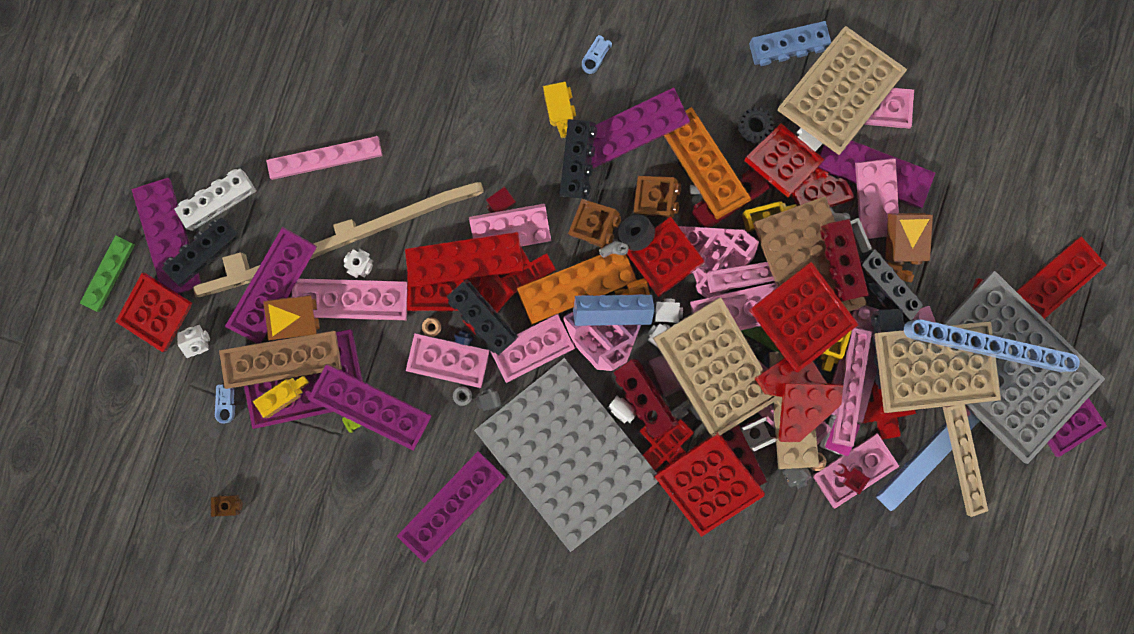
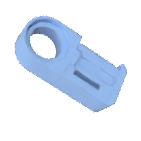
(596, 53)
(224, 400)

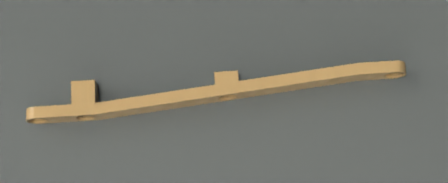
(346, 232)

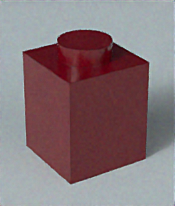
(500, 201)

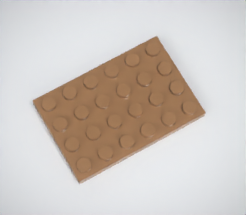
(794, 240)

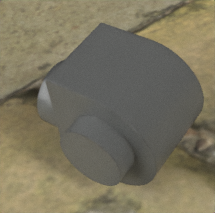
(488, 400)

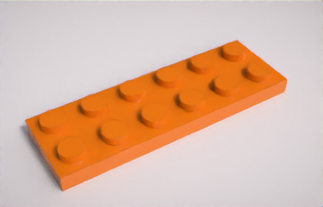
(707, 167)
(589, 278)

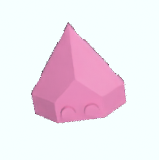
(720, 251)
(603, 345)

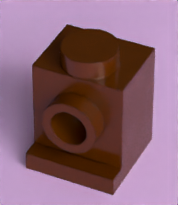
(234, 505)

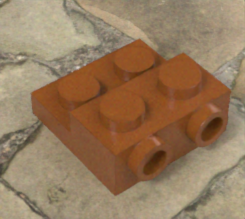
(657, 196)
(594, 223)

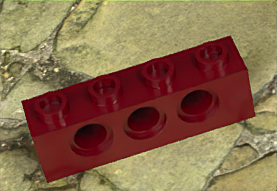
(757, 187)
(847, 250)
(655, 402)
(746, 456)

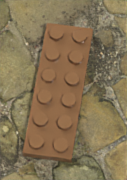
(279, 359)

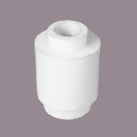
(622, 409)

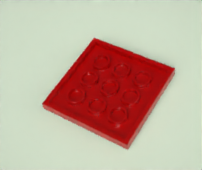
(803, 317)
(709, 484)

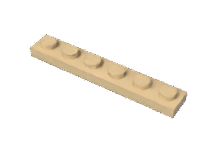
(965, 459)

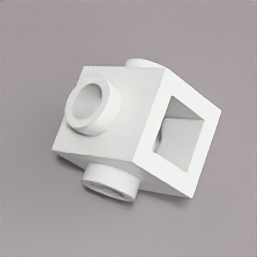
(364, 266)
(193, 341)

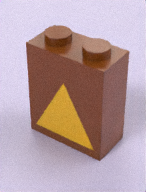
(908, 237)
(290, 317)

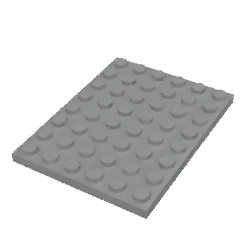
(1033, 398)
(567, 454)

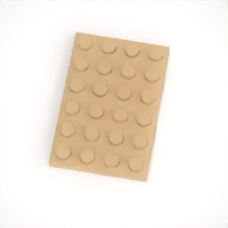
(842, 90)
(714, 367)
(933, 375)

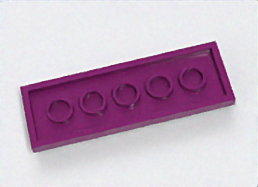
(638, 126)
(912, 180)
(162, 228)
(271, 281)
(369, 407)
(451, 507)

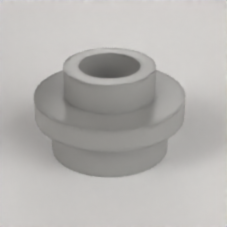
(467, 400)

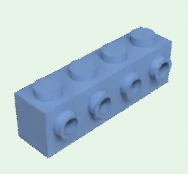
(790, 43)
(613, 310)

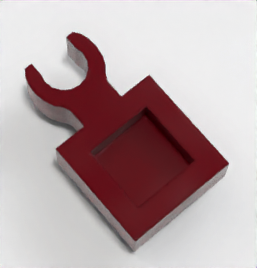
(853, 479)

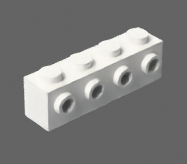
(215, 199)

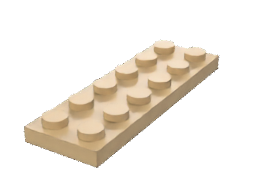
(793, 454)

